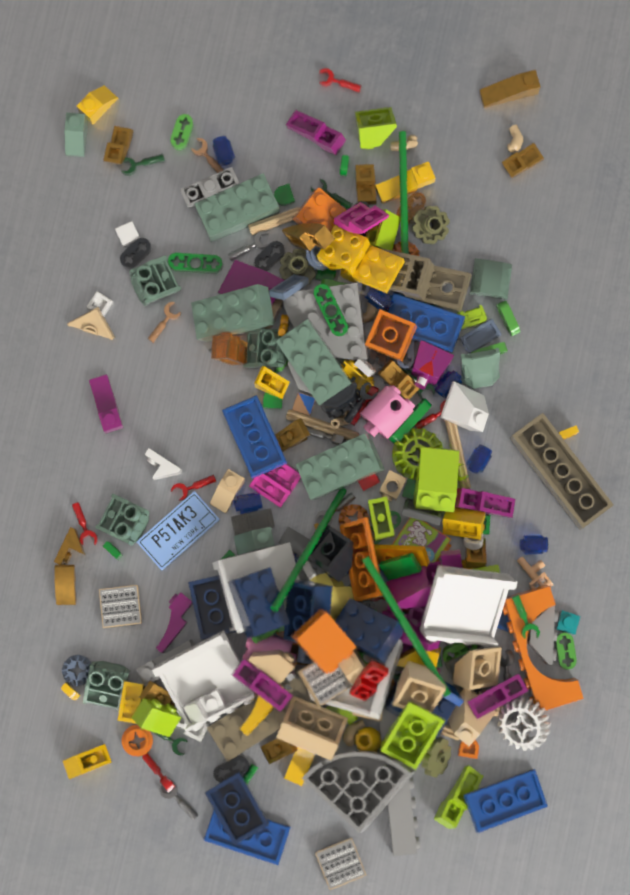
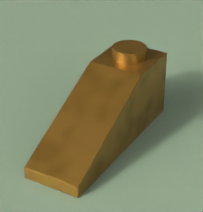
(511, 89)

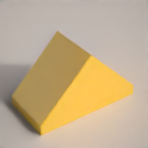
(271, 382)

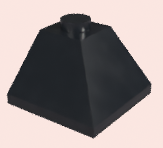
(333, 553)

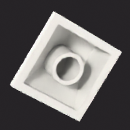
(465, 408)

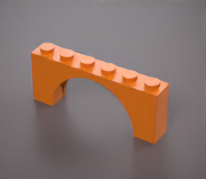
(543, 689)

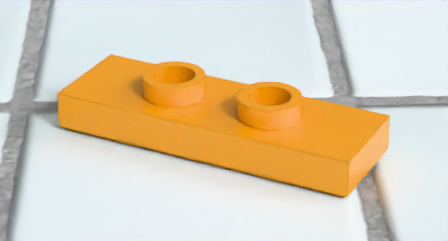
(386, 552)

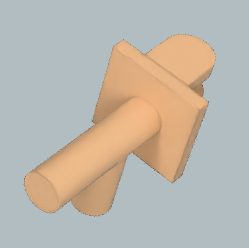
(532, 573)

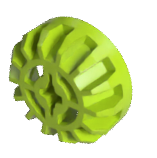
(400, 457)

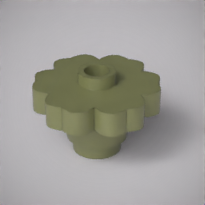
(422, 225)
(292, 260)
(436, 757)

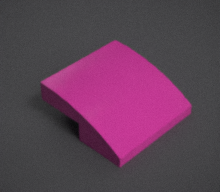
(360, 218)
(277, 483)

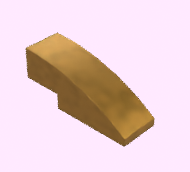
(309, 235)

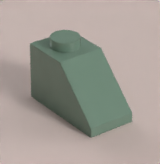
(75, 134)
(254, 540)

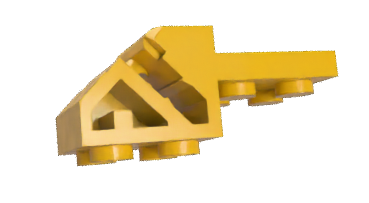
(360, 260)

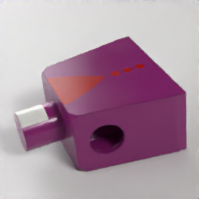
(430, 364)

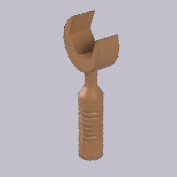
(203, 151)
(159, 328)

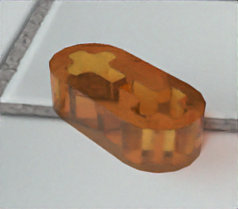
(413, 210)

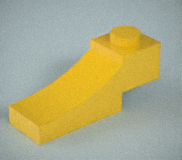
(416, 178)
(258, 714)
(299, 766)

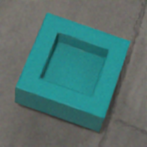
(568, 622)

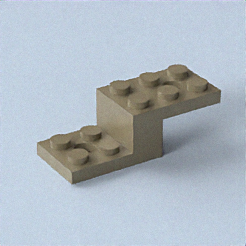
(425, 282)

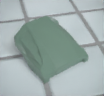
(491, 278)
(153, 280)
(263, 349)
(480, 368)
(124, 520)
(105, 684)

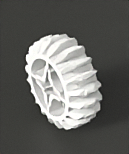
(516, 731)

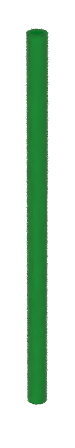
(403, 192)
(308, 550)
(402, 620)

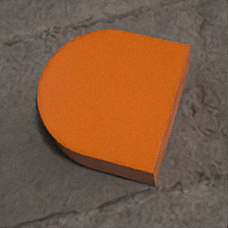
(469, 751)

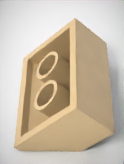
(312, 728)

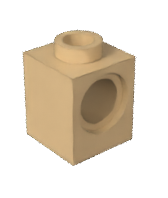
(394, 478)

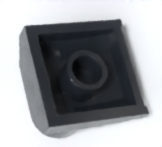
(346, 397)

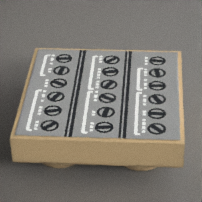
(120, 606)
(324, 686)
(340, 863)

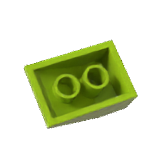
(436, 479)
(411, 734)

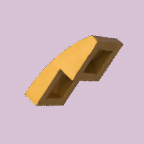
(119, 145)
(523, 160)
(365, 183)
(393, 375)
(65, 585)

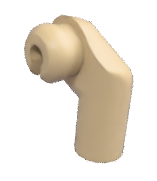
(517, 139)
(411, 143)

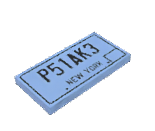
(178, 530)

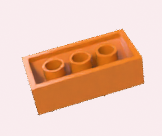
(361, 581)

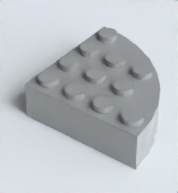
(304, 306)
(359, 784)

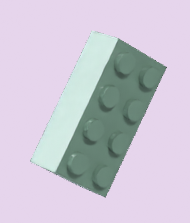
(237, 207)
(233, 312)
(314, 361)
(340, 466)

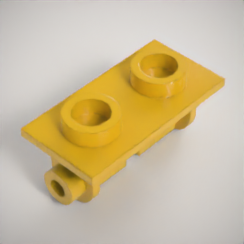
(352, 370)

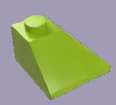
(374, 126)

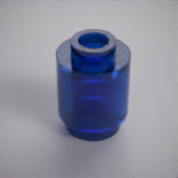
(223, 150)
(379, 299)
(444, 384)
(479, 459)
(248, 503)
(533, 544)

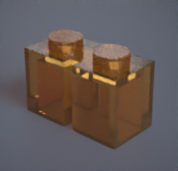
(229, 349)

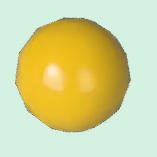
(368, 739)

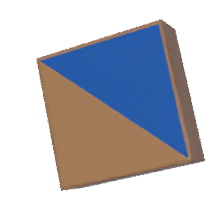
(304, 404)

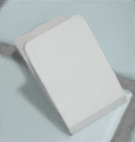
(166, 468)
(205, 706)

